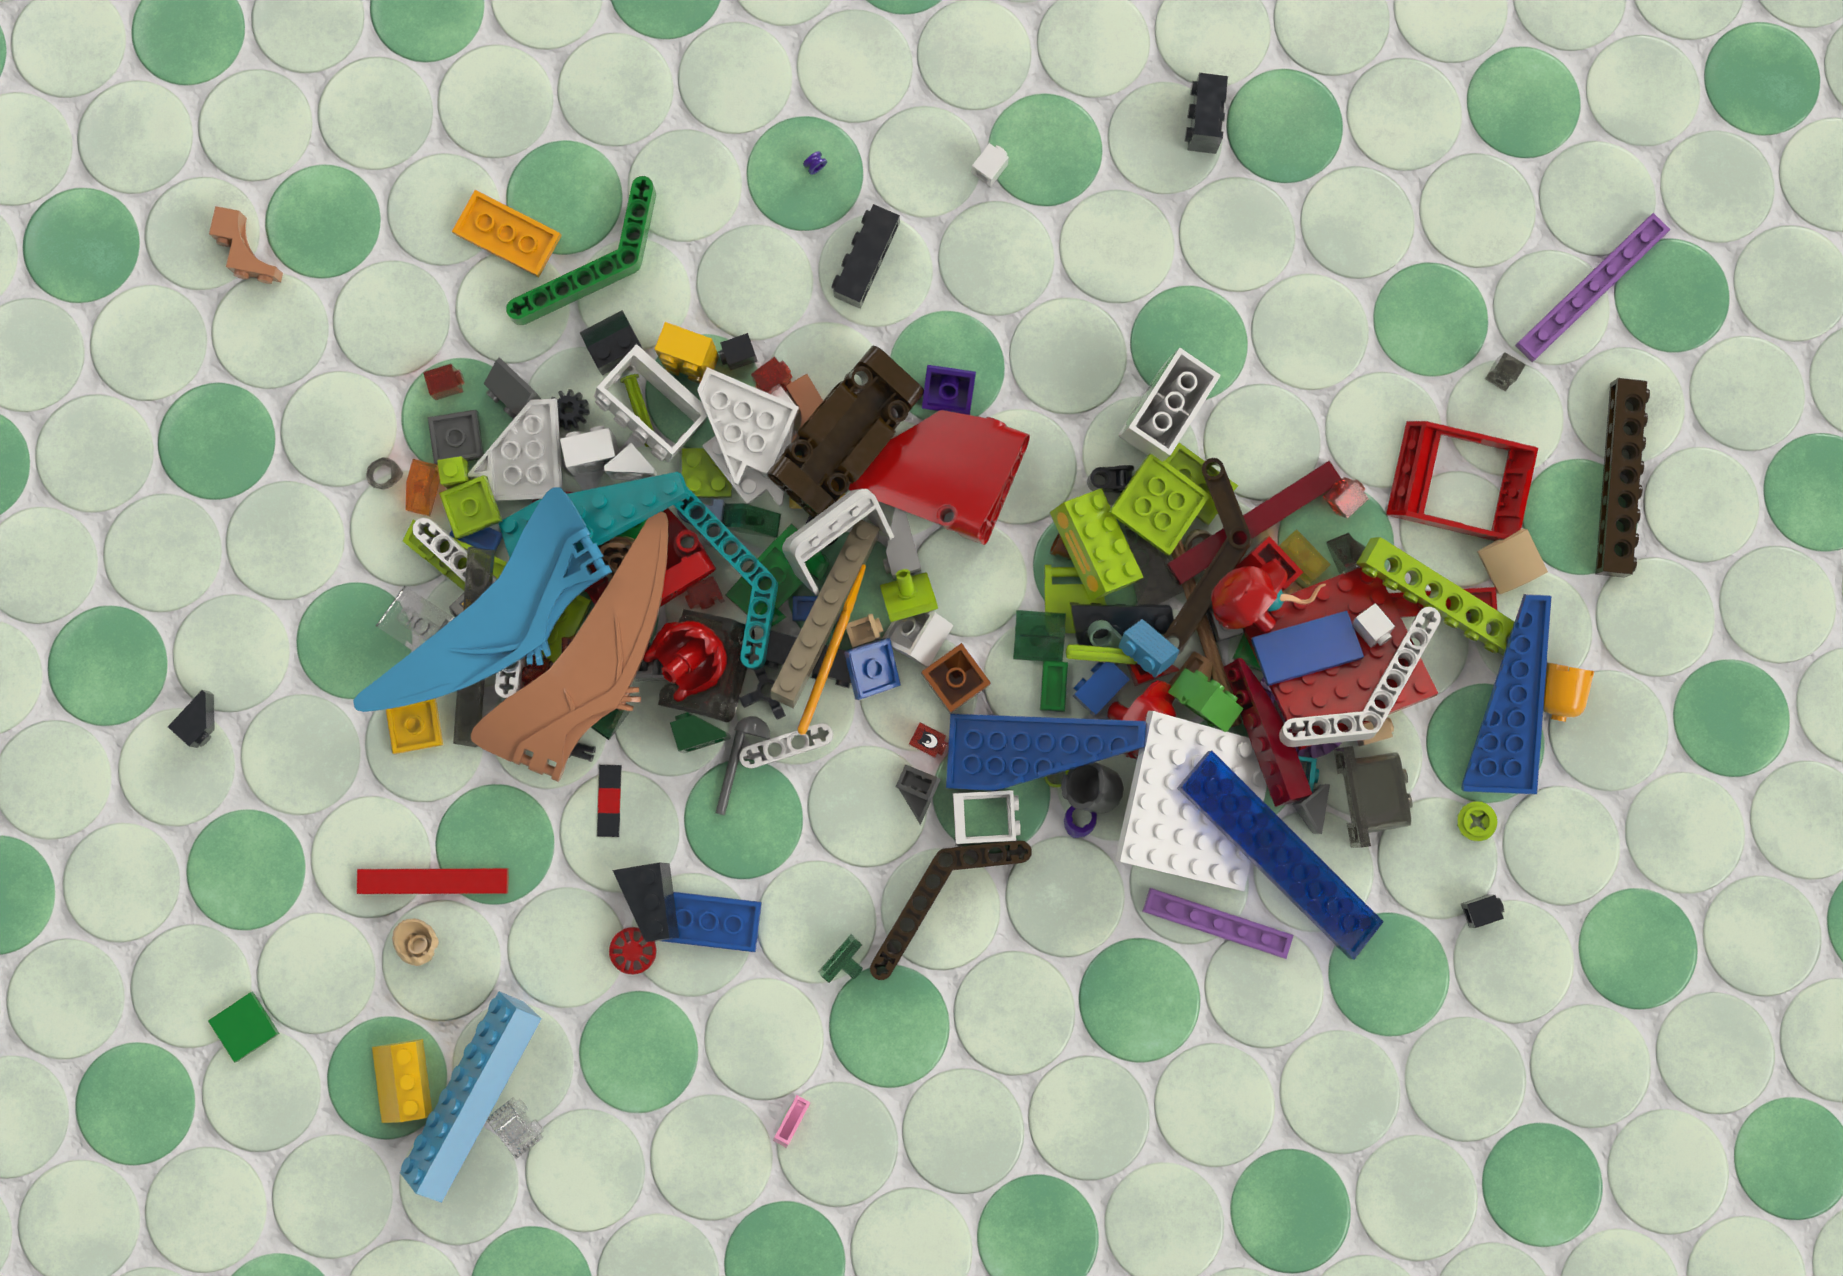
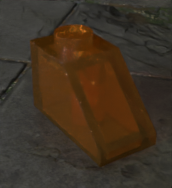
(422, 487)

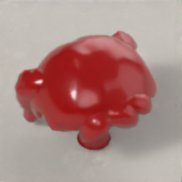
(690, 656)

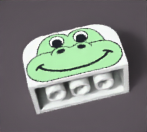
(1169, 405)

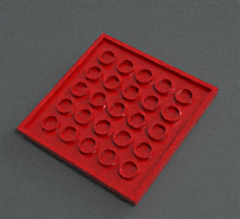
(1351, 684)

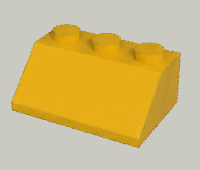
(402, 1081)

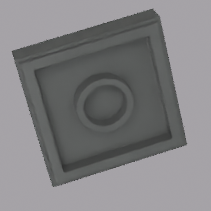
(456, 436)

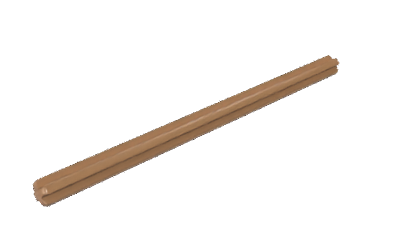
(1206, 636)

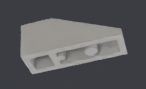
(901, 549)

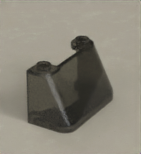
(721, 700)

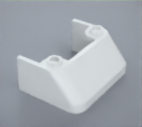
(828, 527)

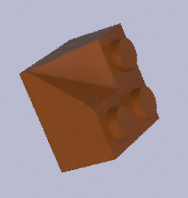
(955, 678)

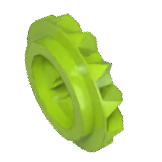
(1488, 821)

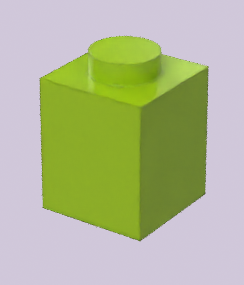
(453, 471)

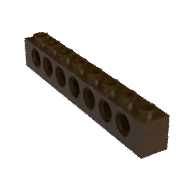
(1607, 561)

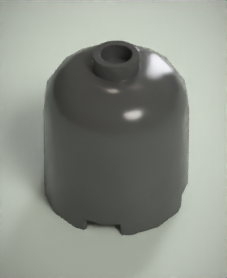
(1092, 788)

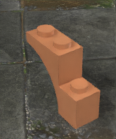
(229, 230)

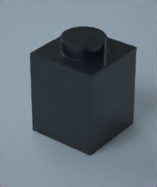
(737, 352)
(1483, 910)

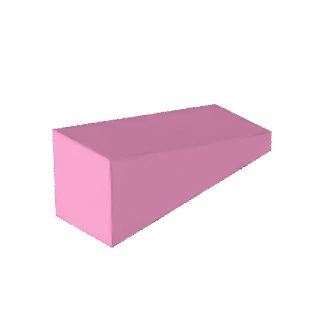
(791, 1121)

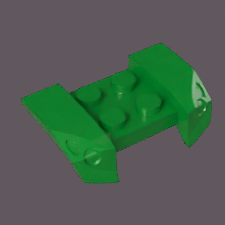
(777, 564)

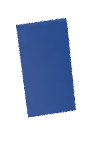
(1307, 648)
(717, 921)

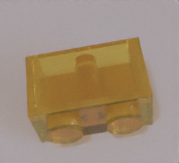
(1304, 556)

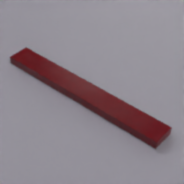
(1257, 520)

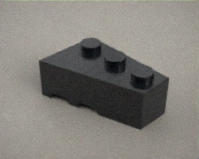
(1206, 113)
(650, 899)

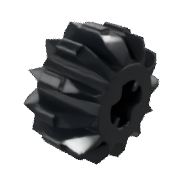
(578, 406)

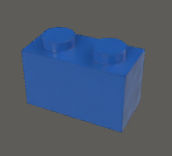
(1100, 687)

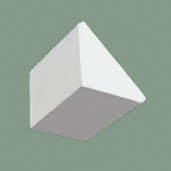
(629, 465)

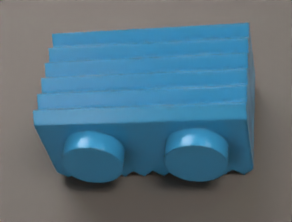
(1148, 648)

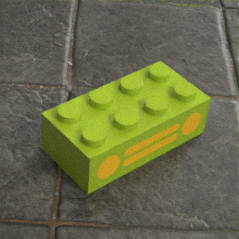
(1096, 544)

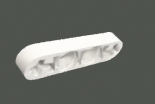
(787, 749)

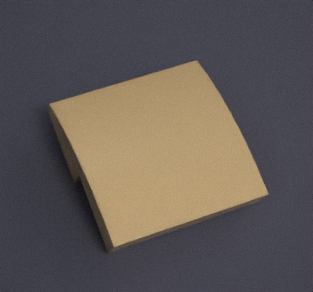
(1512, 561)

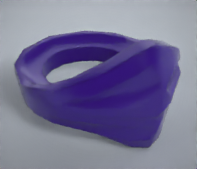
(1075, 831)

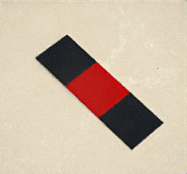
(609, 801)

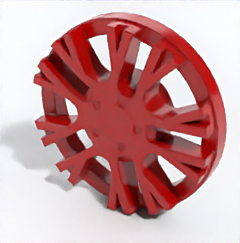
(631, 951)

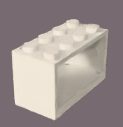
(667, 386)

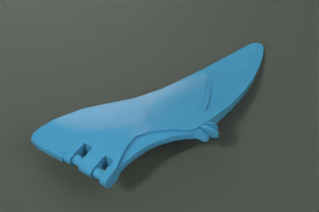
(507, 619)

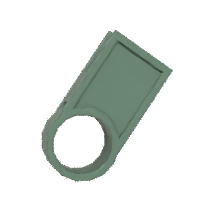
(1111, 640)

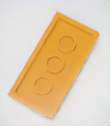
(506, 233)

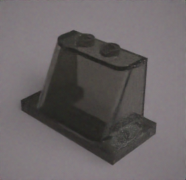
(1374, 793)

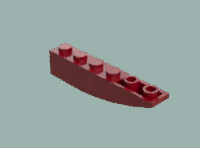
(1263, 724)

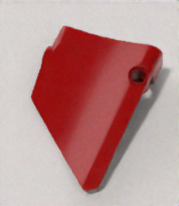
(949, 467)

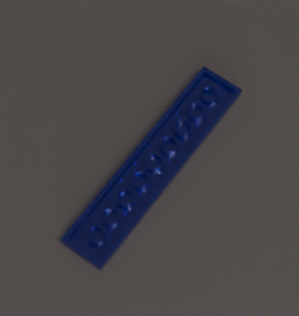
(1280, 854)

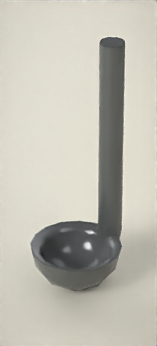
(749, 725)

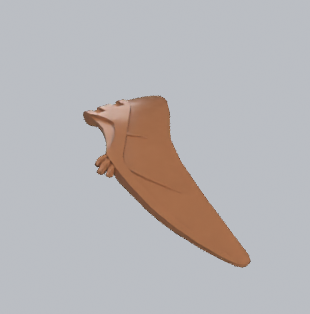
(592, 672)

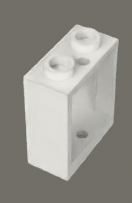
(959, 818)

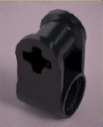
(1115, 478)

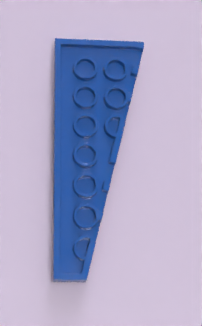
(1511, 730)

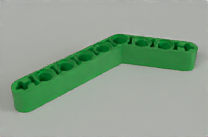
(594, 268)

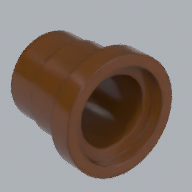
(1059, 548)

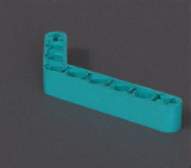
(753, 578)

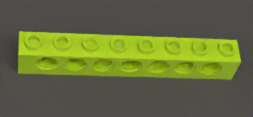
(1380, 550)

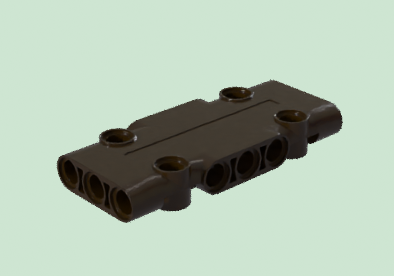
(846, 432)

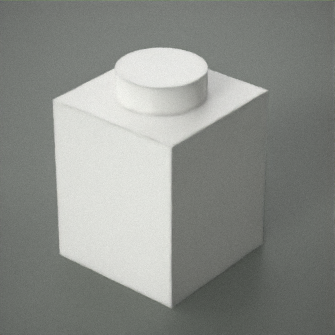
(990, 164)
(1373, 626)

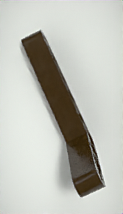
(931, 894)

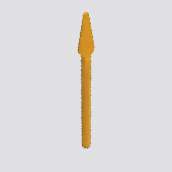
(830, 655)

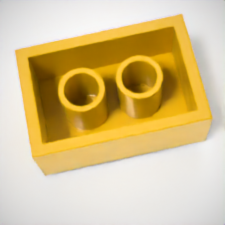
(685, 352)

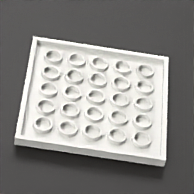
(1162, 825)

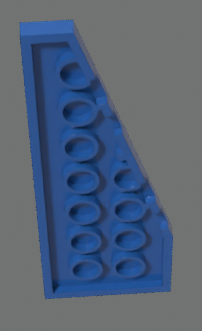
(1013, 750)

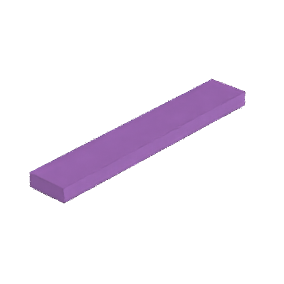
(1217, 923)

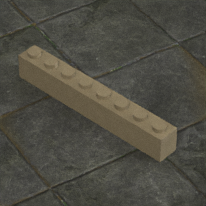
(824, 614)

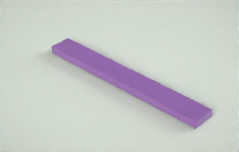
(1592, 287)

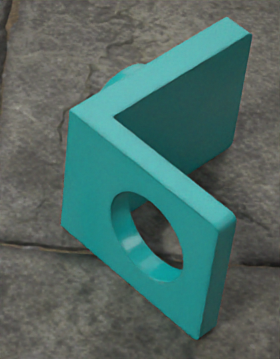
(1312, 772)

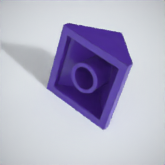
(948, 389)

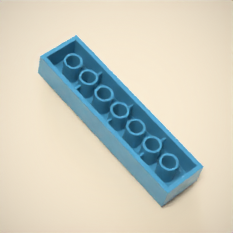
(469, 1096)

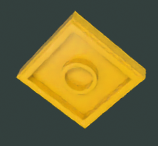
(414, 727)

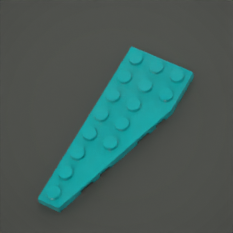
(609, 508)

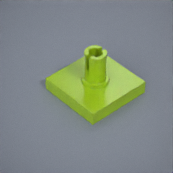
(908, 595)

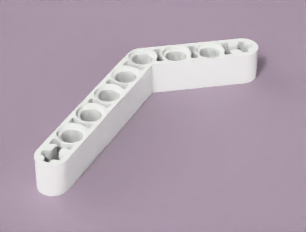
(451, 559)
(1382, 692)

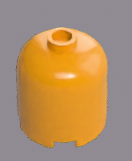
(1566, 691)

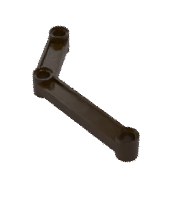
(1223, 562)

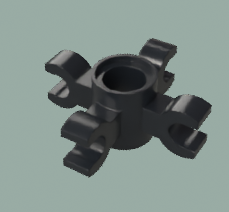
(757, 695)

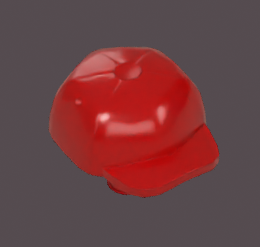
(1246, 595)
(1153, 699)

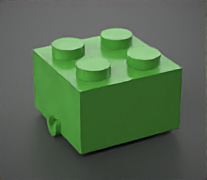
(1206, 699)

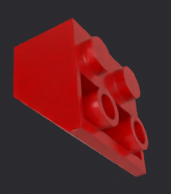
(1267, 552)

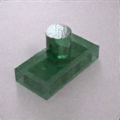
(843, 960)

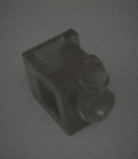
(1505, 371)

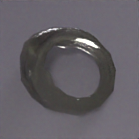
(396, 473)

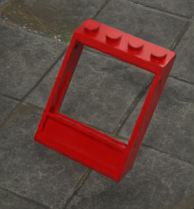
(1416, 469)

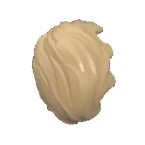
(414, 941)

